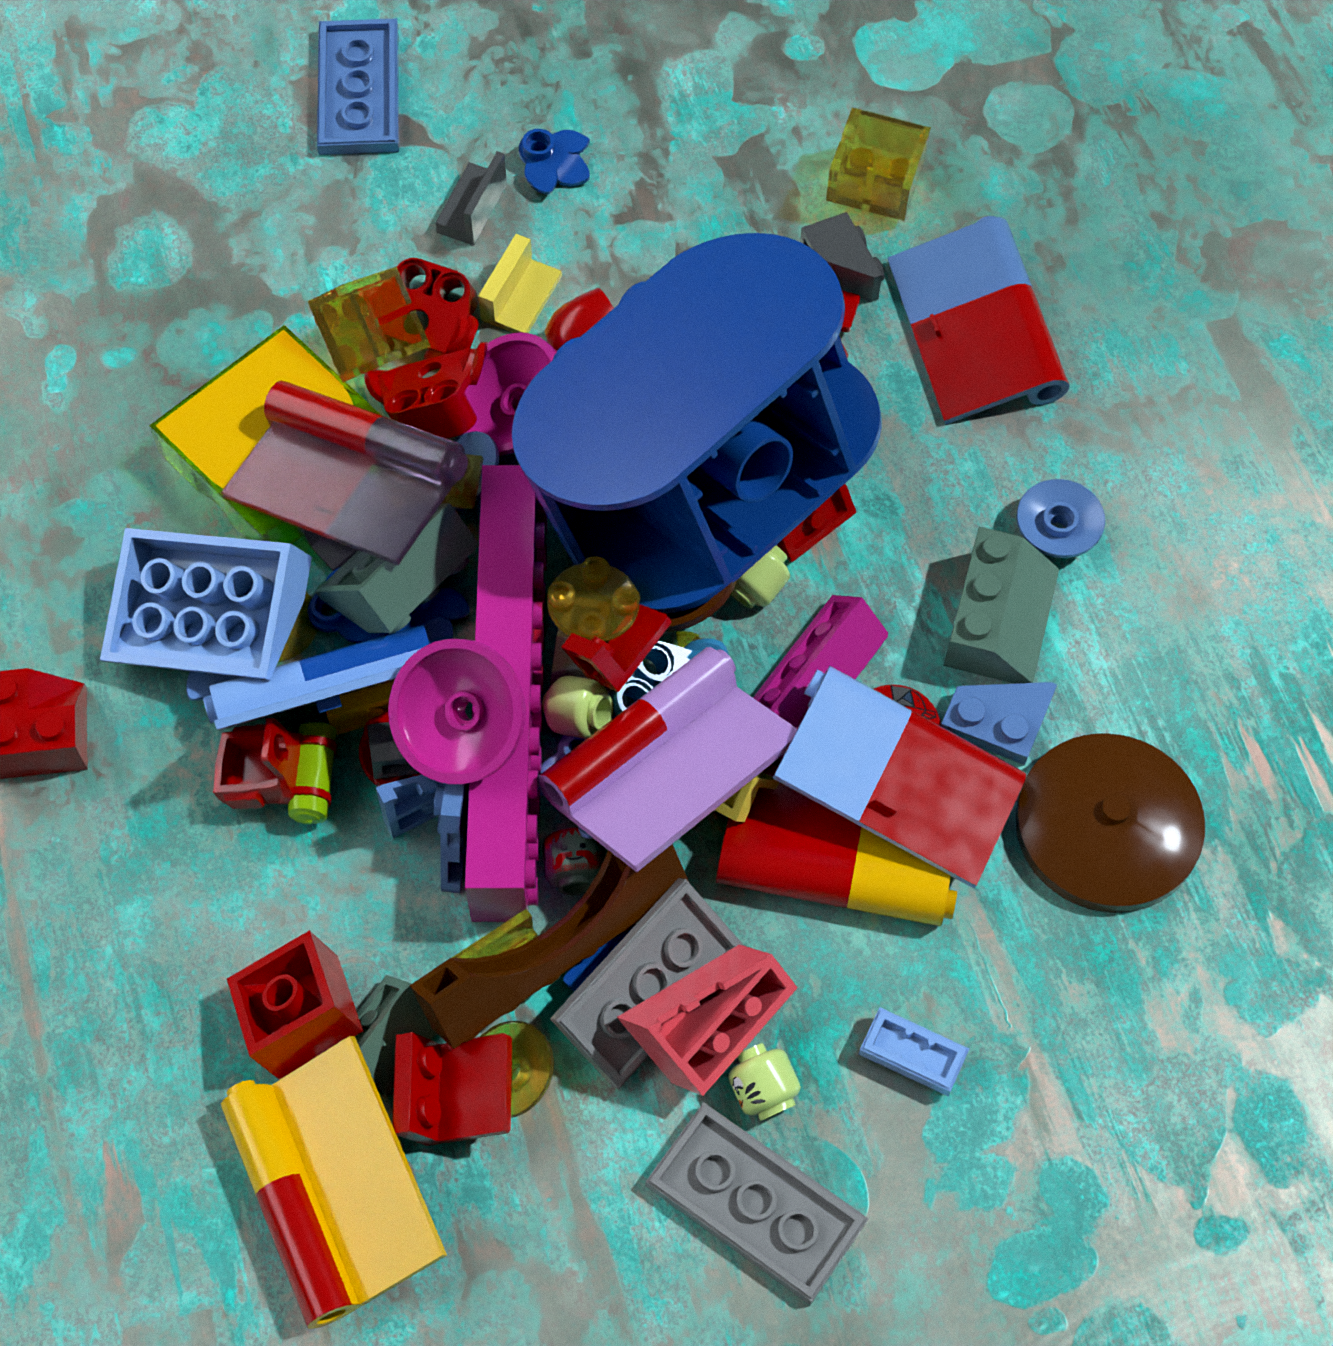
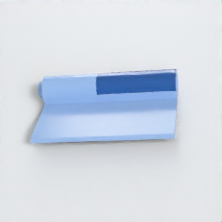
(313, 680)

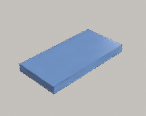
(358, 86)

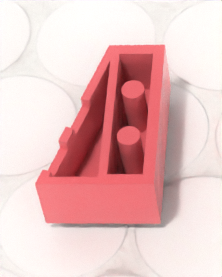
(709, 1016)

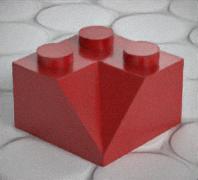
(41, 724)
(293, 1005)

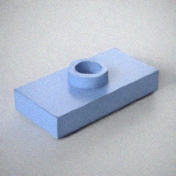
(913, 1051)

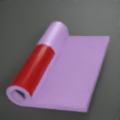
(667, 760)

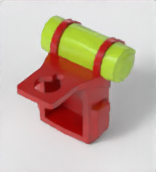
(279, 767)

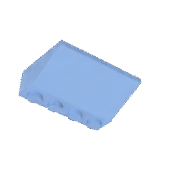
(204, 603)

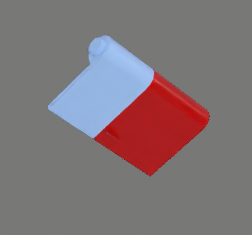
(900, 775)

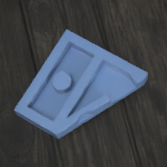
(1000, 716)
(407, 803)
(452, 814)

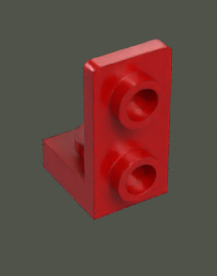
(618, 659)

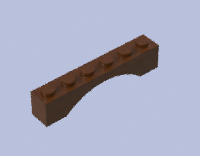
(474, 992)

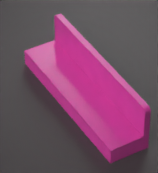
(839, 636)

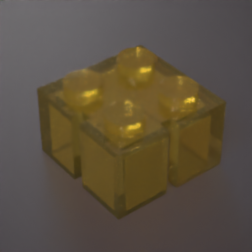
(878, 163)
(351, 327)

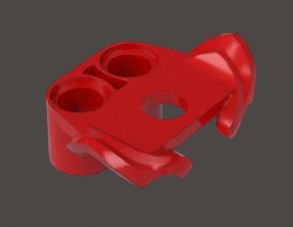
(450, 323)
(434, 402)

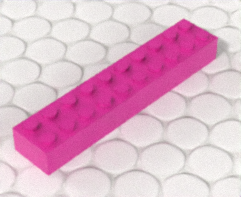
(510, 621)

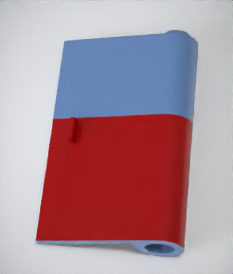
(978, 320)

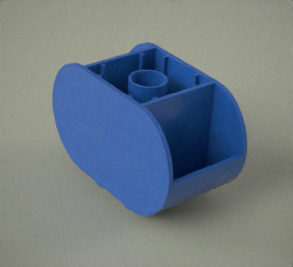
(699, 418)

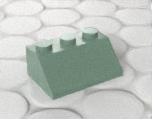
(383, 594)
(1002, 608)

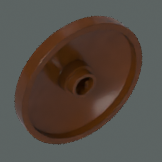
(1110, 823)

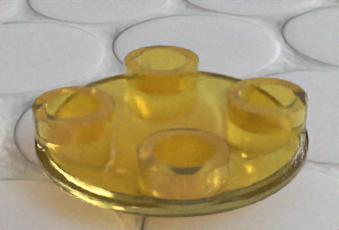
(593, 600)

